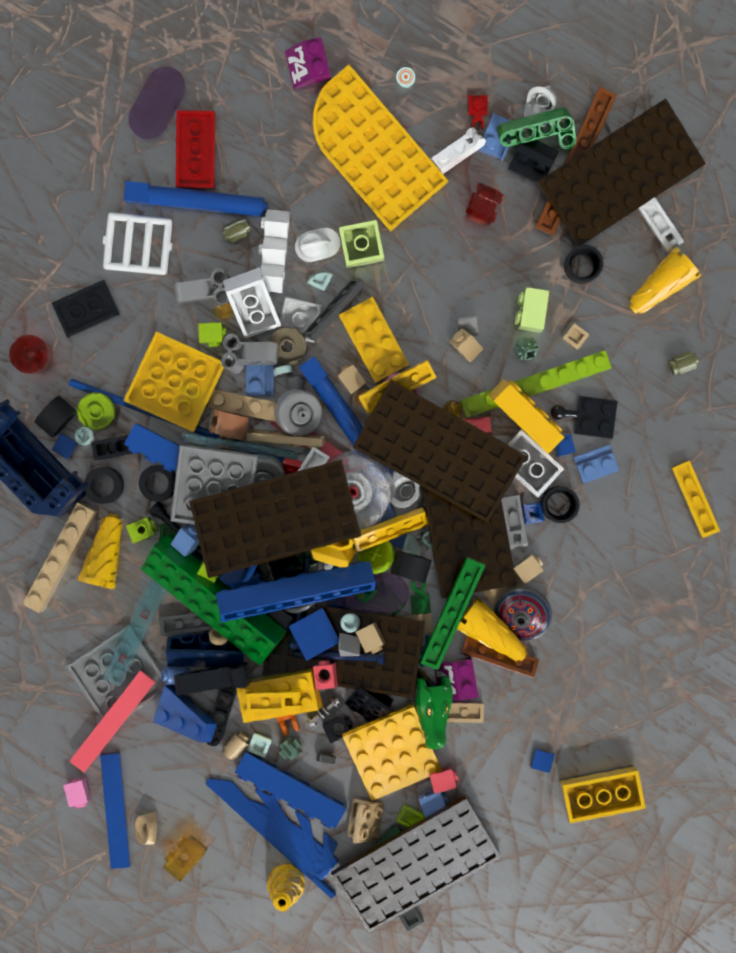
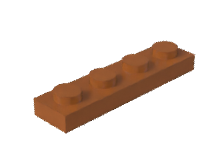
(479, 651)

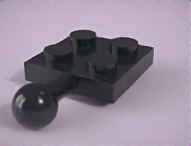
(593, 416)

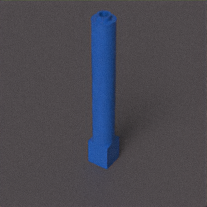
(147, 194)
(332, 399)

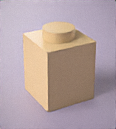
(466, 345)
(351, 378)
(528, 568)
(371, 638)

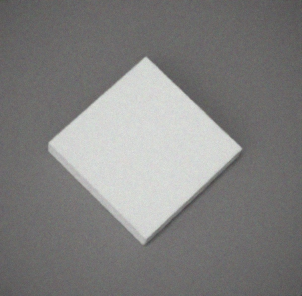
(299, 314)

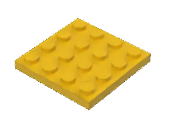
(174, 382)
(391, 752)

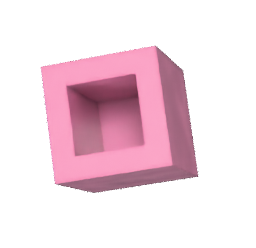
(77, 792)

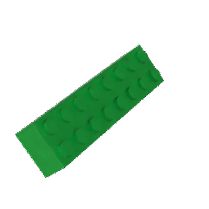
(178, 575)

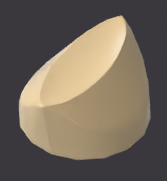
(146, 828)

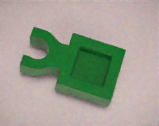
(420, 602)

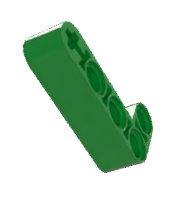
(535, 130)

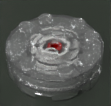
(369, 486)

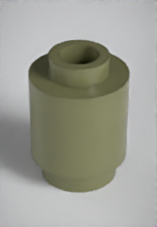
(236, 230)
(683, 363)

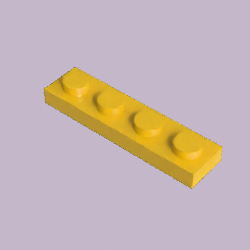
(411, 379)
(695, 499)
(390, 529)

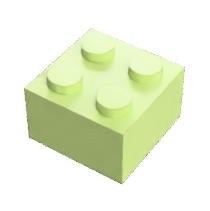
(361, 244)
(532, 310)

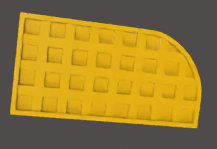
(373, 150)

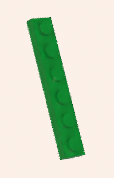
(452, 613)

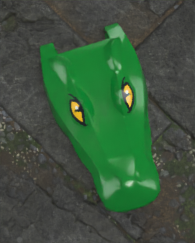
(433, 709)

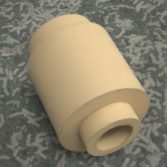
(235, 745)

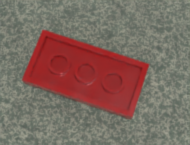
(195, 149)

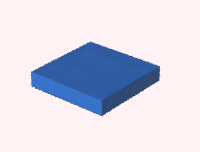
(314, 634)

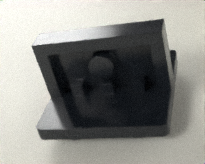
(533, 160)
(369, 704)

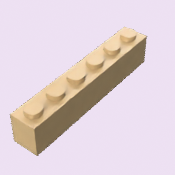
(60, 557)

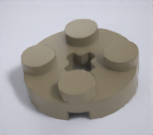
(293, 336)

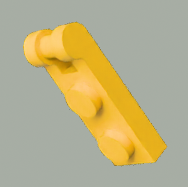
(273, 701)

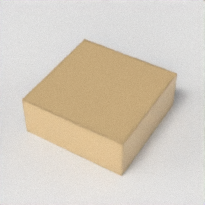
(575, 336)

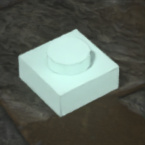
(259, 745)

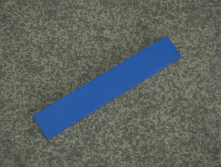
(115, 810)

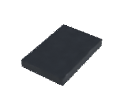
(85, 308)

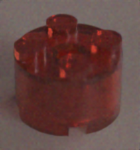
(483, 204)
(25, 345)

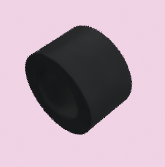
(596, 258)
(55, 416)
(171, 476)
(117, 480)
(573, 509)
(411, 566)

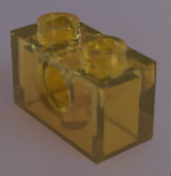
(180, 868)

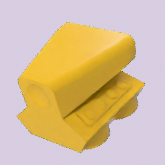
(336, 554)

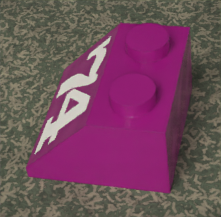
(308, 63)
(461, 678)

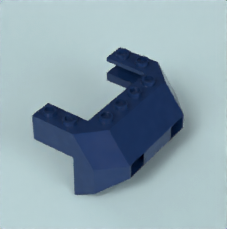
(33, 470)

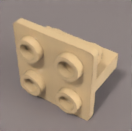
(364, 820)

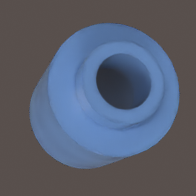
(170, 671)

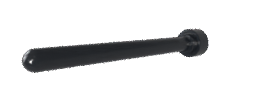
(158, 511)

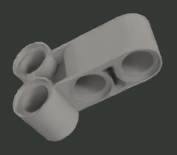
(201, 289)
(247, 353)

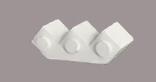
(274, 248)

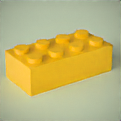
(373, 340)
(530, 419)
(295, 680)
(602, 794)

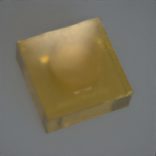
(223, 311)

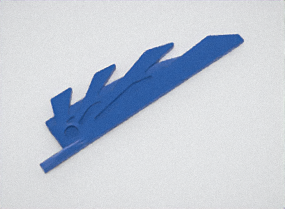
(290, 840)

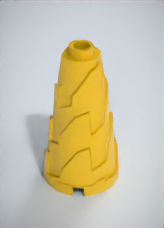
(669, 277)
(103, 557)
(487, 628)
(285, 886)

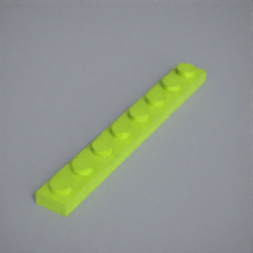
(542, 381)

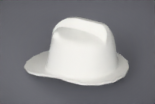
(540, 100)
(317, 244)
(405, 491)

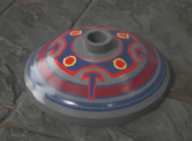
(525, 604)

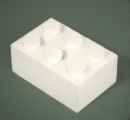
(252, 303)
(538, 468)

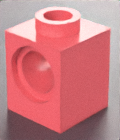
(320, 682)
(444, 780)

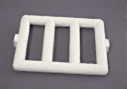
(144, 267)

